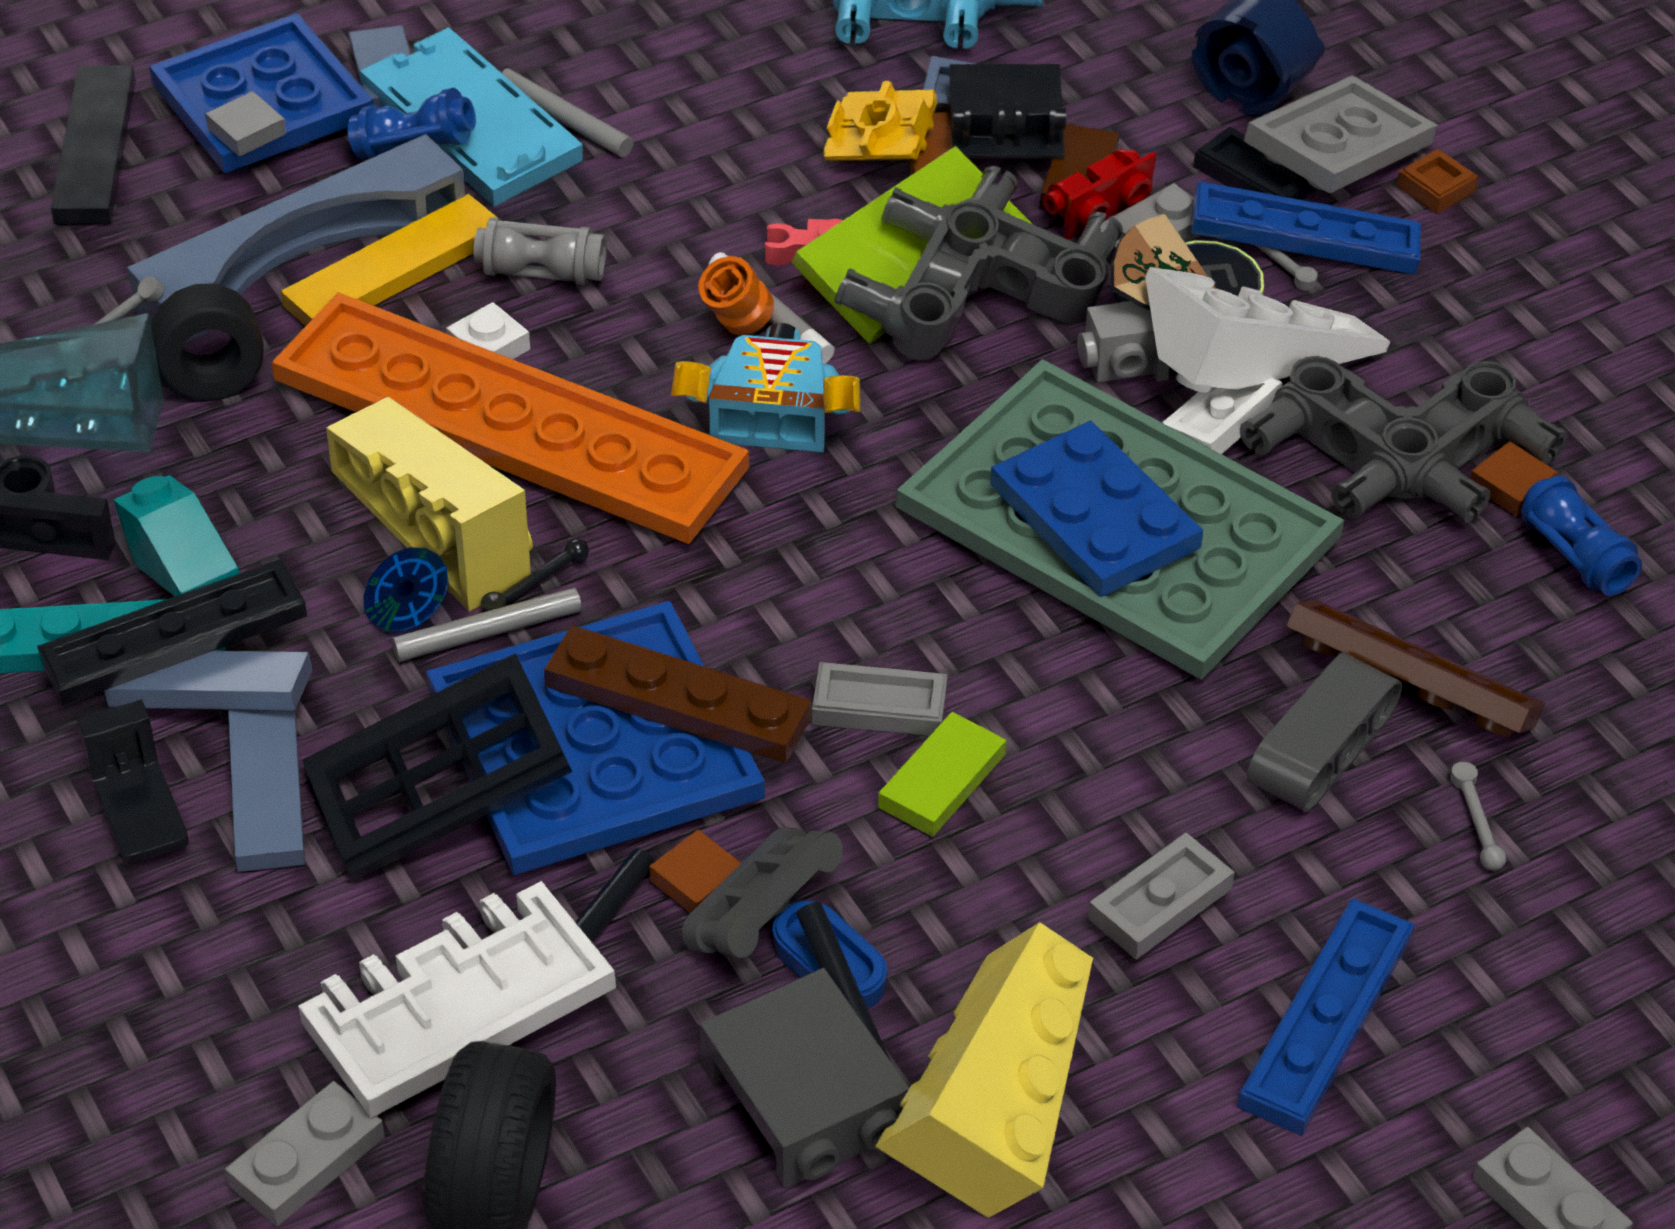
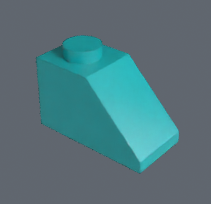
(172, 536)

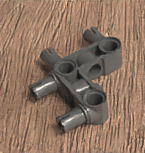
(976, 248)
(1403, 448)

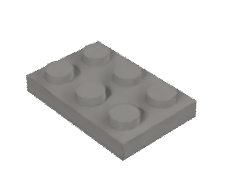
(1340, 134)

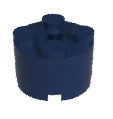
(1256, 52)

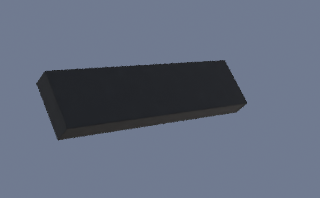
(93, 145)
(171, 631)

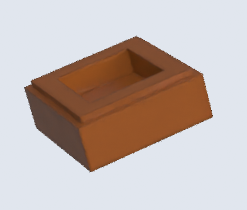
(1437, 181)
(1510, 475)
(692, 870)

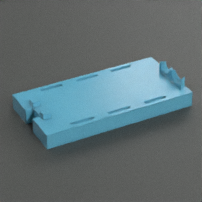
(512, 137)

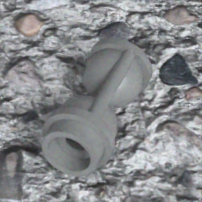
(567, 254)

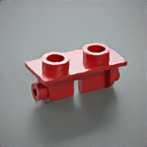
(1118, 184)

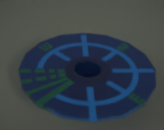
(406, 589)

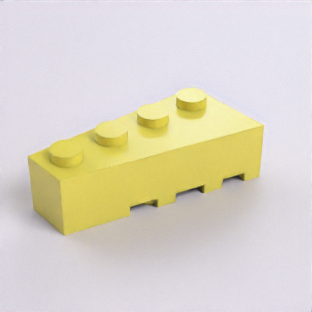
(435, 497)
(998, 1077)

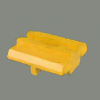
(880, 125)

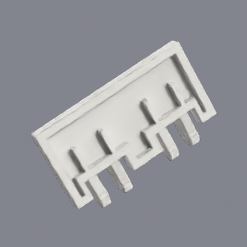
(455, 995)

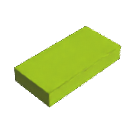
(942, 774)

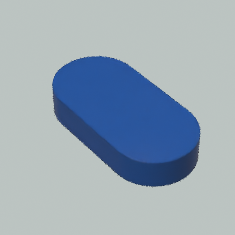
(863, 959)

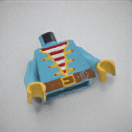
(769, 391)

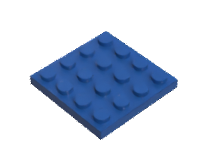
(625, 768)

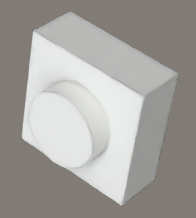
(492, 330)

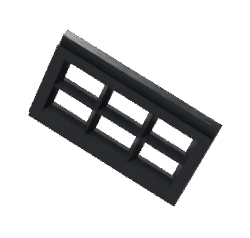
(456, 808)

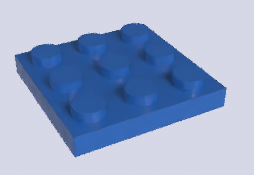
(281, 65)

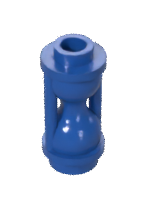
(442, 117)
(1597, 552)

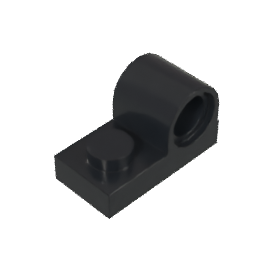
(50, 522)

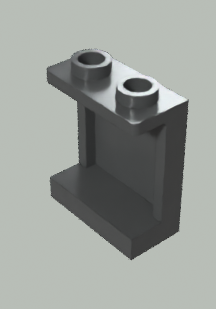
(805, 1074)

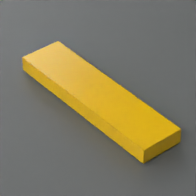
(393, 261)

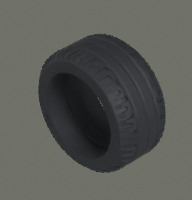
(490, 1138)

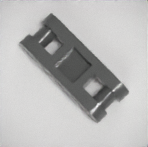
(759, 890)

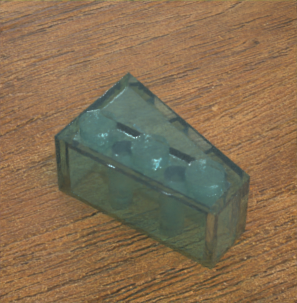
(82, 387)

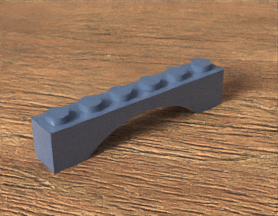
(355, 203)

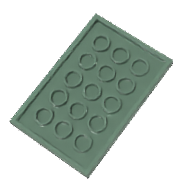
(1186, 612)

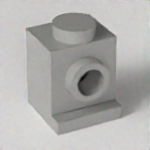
(1120, 343)

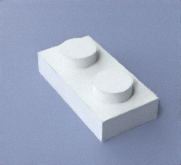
(1218, 415)

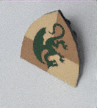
(1148, 245)

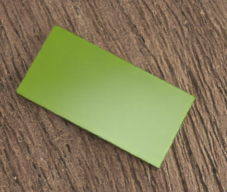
(881, 248)

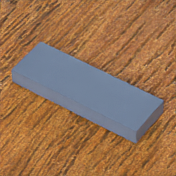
(222, 682)
(266, 789)

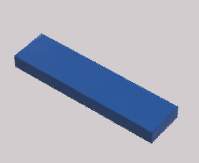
(1306, 227)
(1325, 1017)

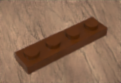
(1438, 679)
(678, 693)

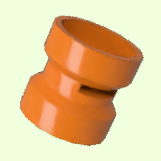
(736, 295)

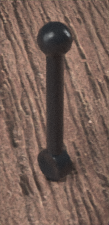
(575, 551)

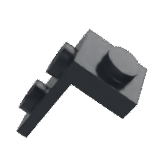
(131, 783)

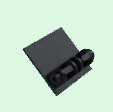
(1007, 111)

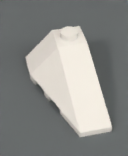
(1245, 337)

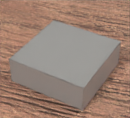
(245, 123)

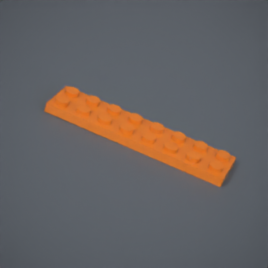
(517, 416)

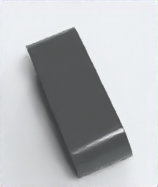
(1324, 732)

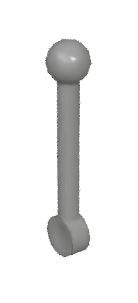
(1304, 277)
(148, 290)
(1464, 777)

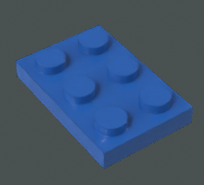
(1096, 508)

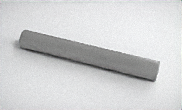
(573, 116)
(486, 624)

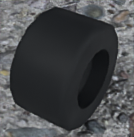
(219, 373)

